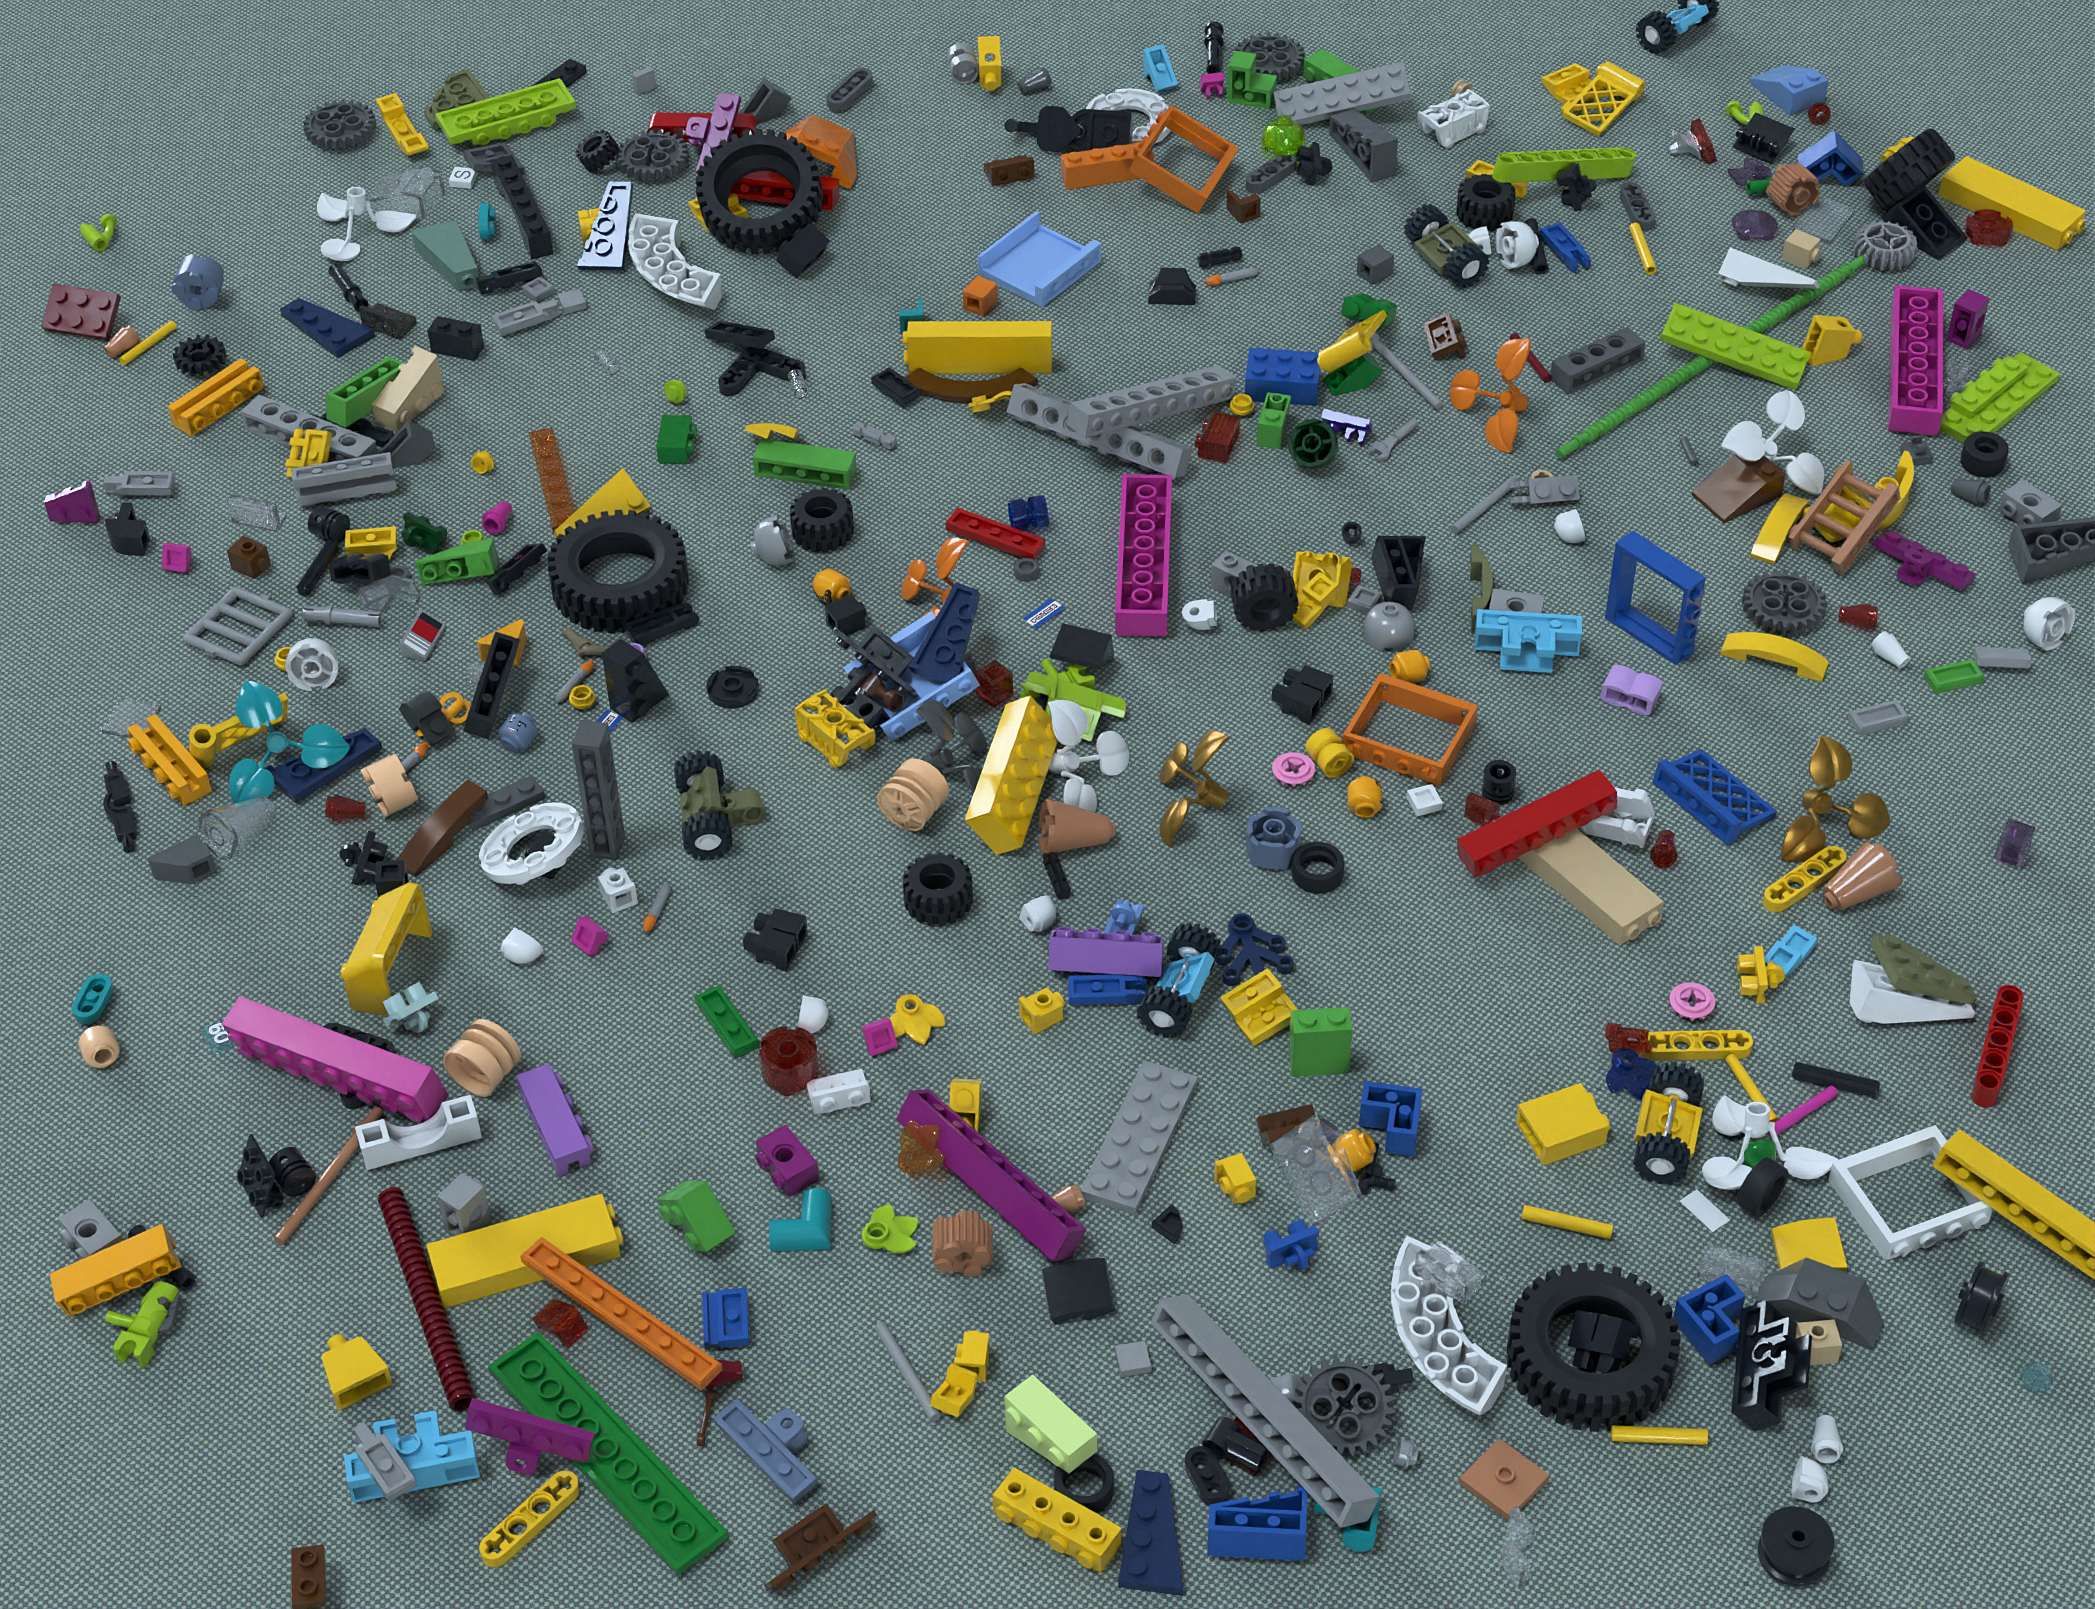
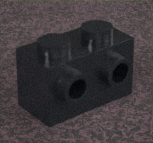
(802, 250)
(455, 338)

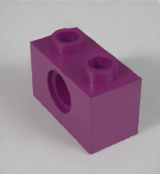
(1967, 319)
(786, 1161)

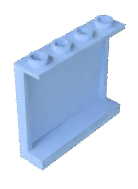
(1037, 261)
(927, 688)

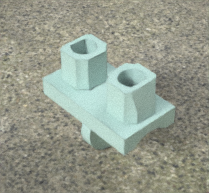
(414, 1016)

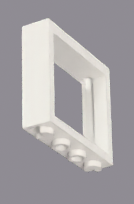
(1886, 1156)

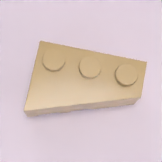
(410, 392)

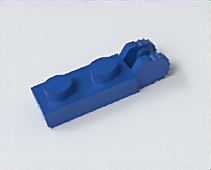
(1565, 246)
(1106, 989)

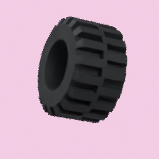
(1485, 202)
(821, 520)
(1264, 597)
(937, 873)

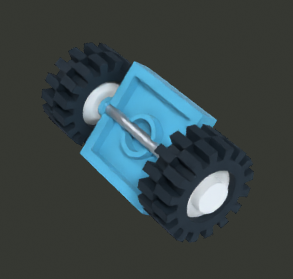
(1659, 30)
(1169, 1005)

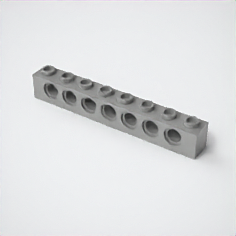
(1151, 401)
(1175, 454)

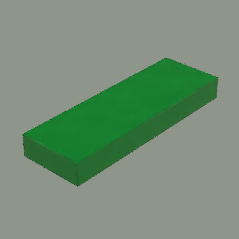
(727, 1022)

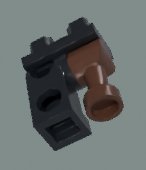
(861, 697)

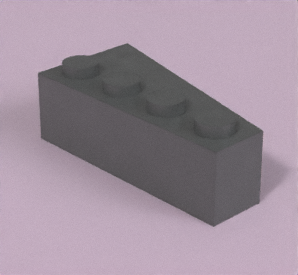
(1366, 144)
(2051, 547)

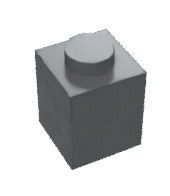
(1375, 264)

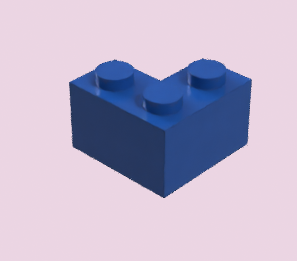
(1833, 156)
(1392, 1109)
(1707, 1318)

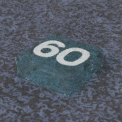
(216, 1038)

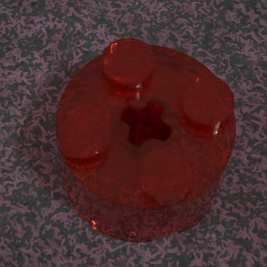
(788, 1059)

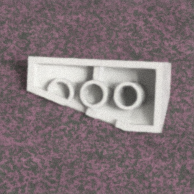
(1752, 271)
(1878, 1001)

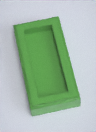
(1953, 676)

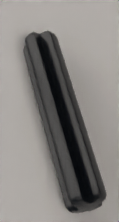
(317, 567)
(1836, 1078)

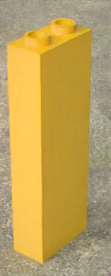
(2029, 208)
(978, 346)
(490, 1259)

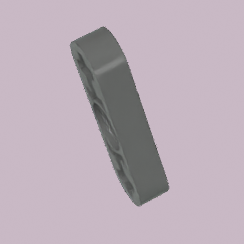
(1260, 180)
(1639, 199)

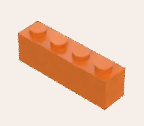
(1099, 166)

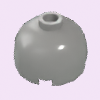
(772, 542)
(1389, 627)

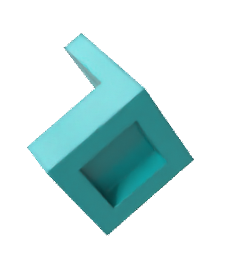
(911, 315)

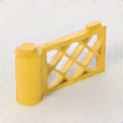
(1617, 83)
(1350, 344)
(209, 741)

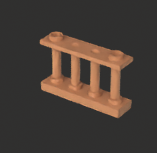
(1856, 537)

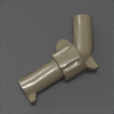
(582, 645)

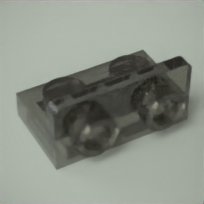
(387, 320)

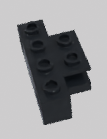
(1768, 1365)

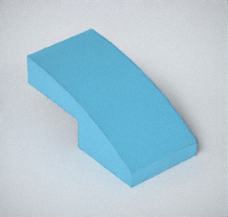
(1792, 949)

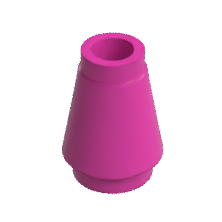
(496, 518)

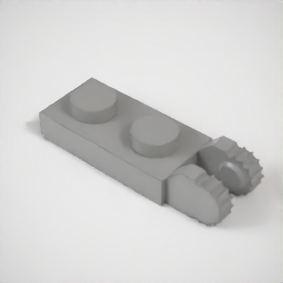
(1547, 490)

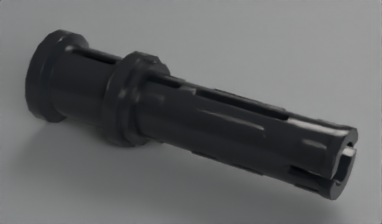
(1213, 43)

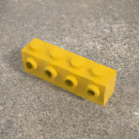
(1057, 1520)

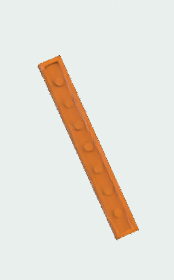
(621, 1313)

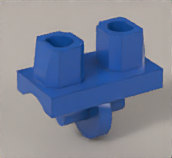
(1293, 1248)

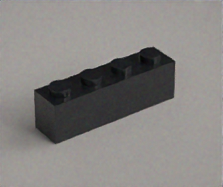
(491, 685)

